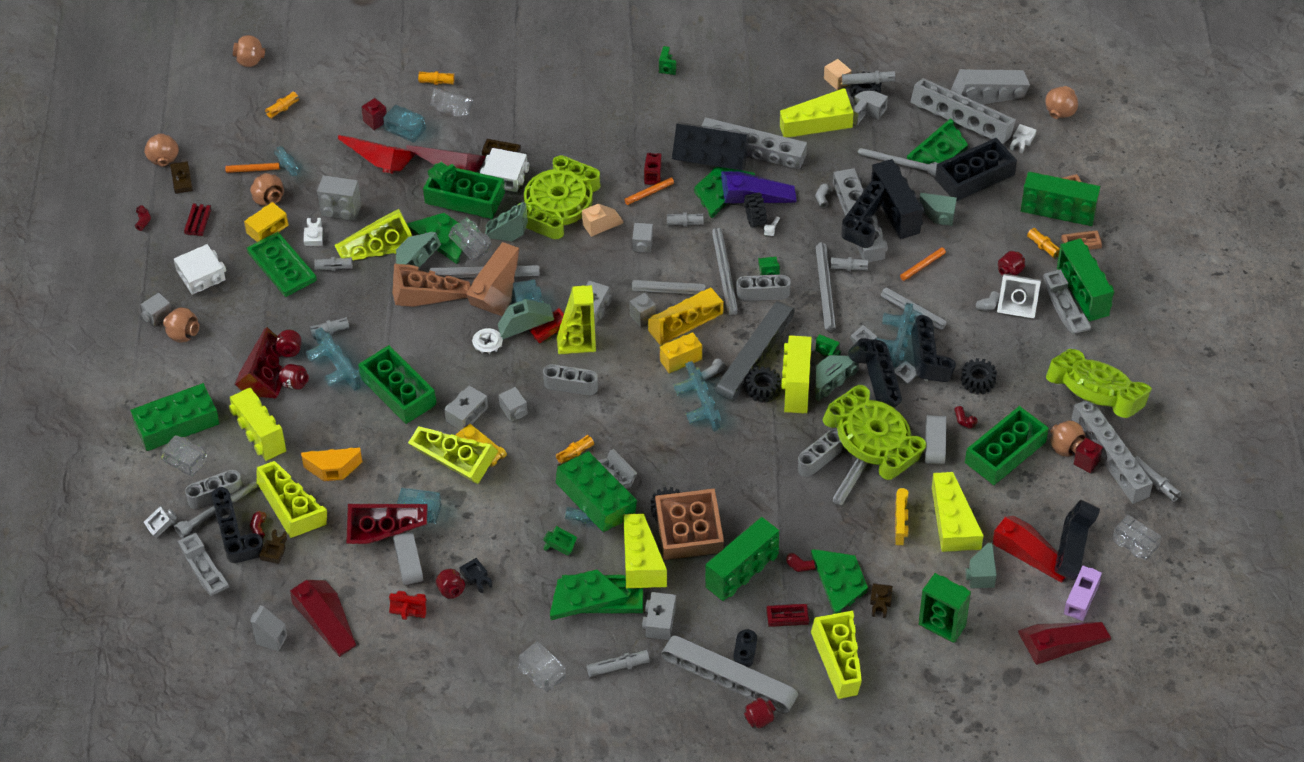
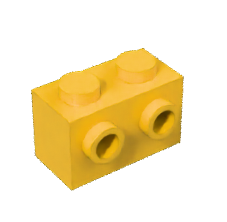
(266, 222)
(680, 351)

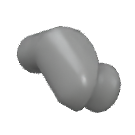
(821, 193)
(988, 303)
(717, 367)

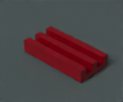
(200, 209)
(787, 618)

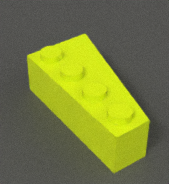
(796, 373)
(456, 453)
(291, 504)

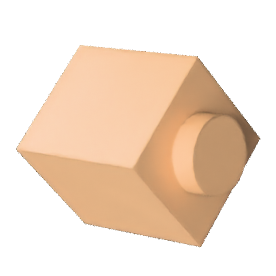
(833, 73)

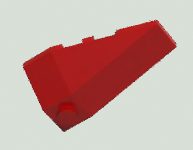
(378, 154)
(1027, 545)

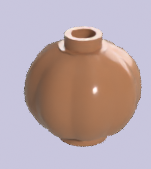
(248, 51)
(1061, 102)
(161, 149)
(269, 187)
(181, 322)
(1066, 436)

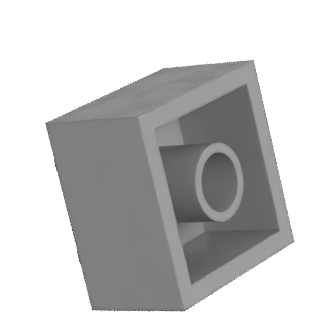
(339, 198)

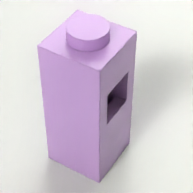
(1082, 593)

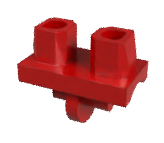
(408, 605)

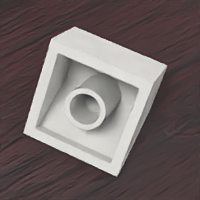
(1019, 296)

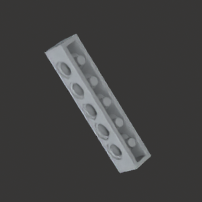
(925, 90)
(767, 145)
(848, 189)
(1114, 454)

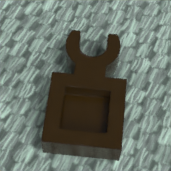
(274, 550)
(881, 598)

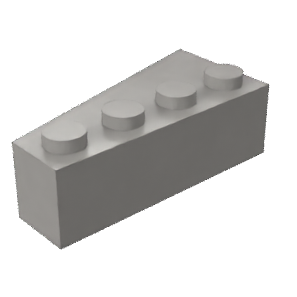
(991, 85)

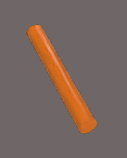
(252, 167)
(646, 192)
(922, 264)

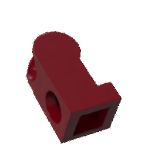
(652, 168)

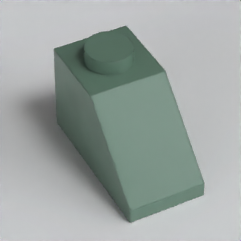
(939, 208)
(982, 569)

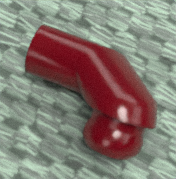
(144, 217)
(968, 422)
(255, 524)
(798, 564)

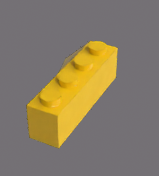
(685, 316)

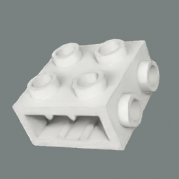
(507, 165)
(200, 269)

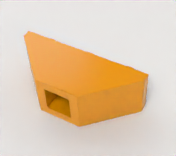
(332, 463)

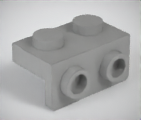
(619, 468)

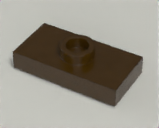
(489, 144)
(181, 177)

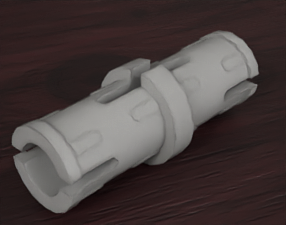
(684, 219)
(333, 264)
(849, 264)
(331, 326)

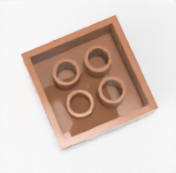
(689, 524)

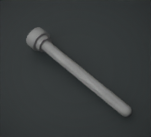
(901, 161)
(184, 528)

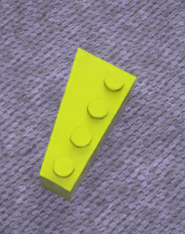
(818, 115)
(578, 323)
(258, 424)
(955, 520)
(642, 558)
(838, 649)

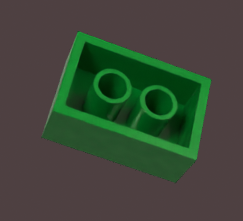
(944, 607)

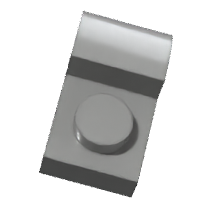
(870, 104)

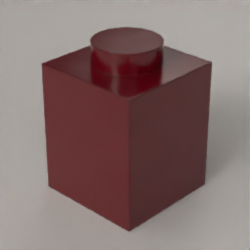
(373, 113)
(1088, 455)

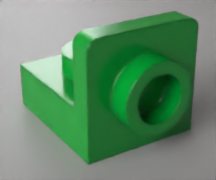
(666, 64)
(442, 173)
(769, 266)
(827, 346)
(559, 540)

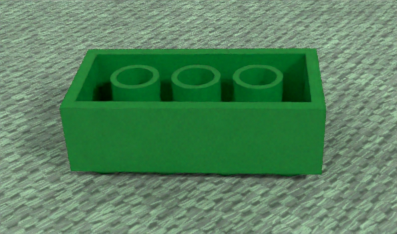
(467, 193)
(1060, 198)
(1085, 279)
(397, 384)
(175, 415)
(1006, 445)
(595, 491)
(742, 559)

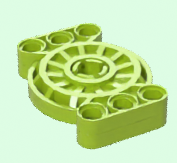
(559, 196)
(1098, 383)
(874, 432)

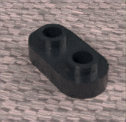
(745, 646)

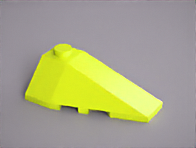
(377, 238)

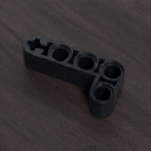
(855, 224)
(927, 362)
(880, 369)
(230, 524)
(1074, 539)

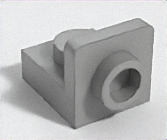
(160, 521)

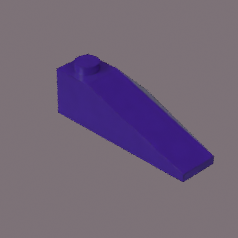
(739, 184)

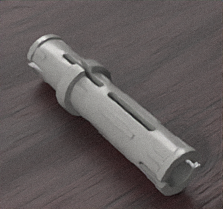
(874, 77)
(1162, 484)
(622, 662)

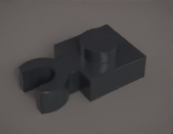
(476, 573)

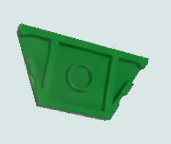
(940, 146)
(711, 190)
(441, 225)
(840, 578)
(584, 593)

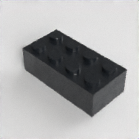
(710, 146)
(975, 169)
(899, 200)

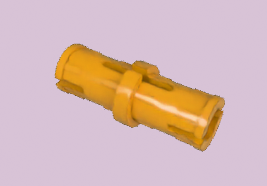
(436, 77)
(282, 104)
(1043, 242)
(575, 449)

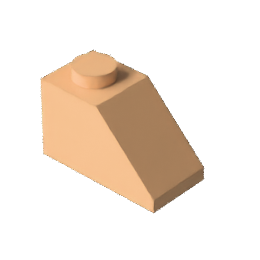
(600, 218)

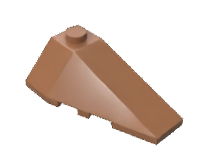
(495, 281)
(419, 288)

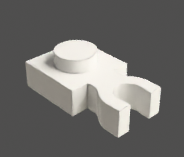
(1022, 137)
(314, 233)

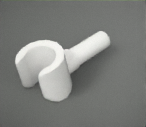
(770, 229)

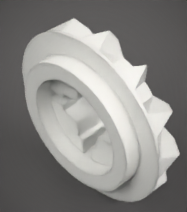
(483, 336)

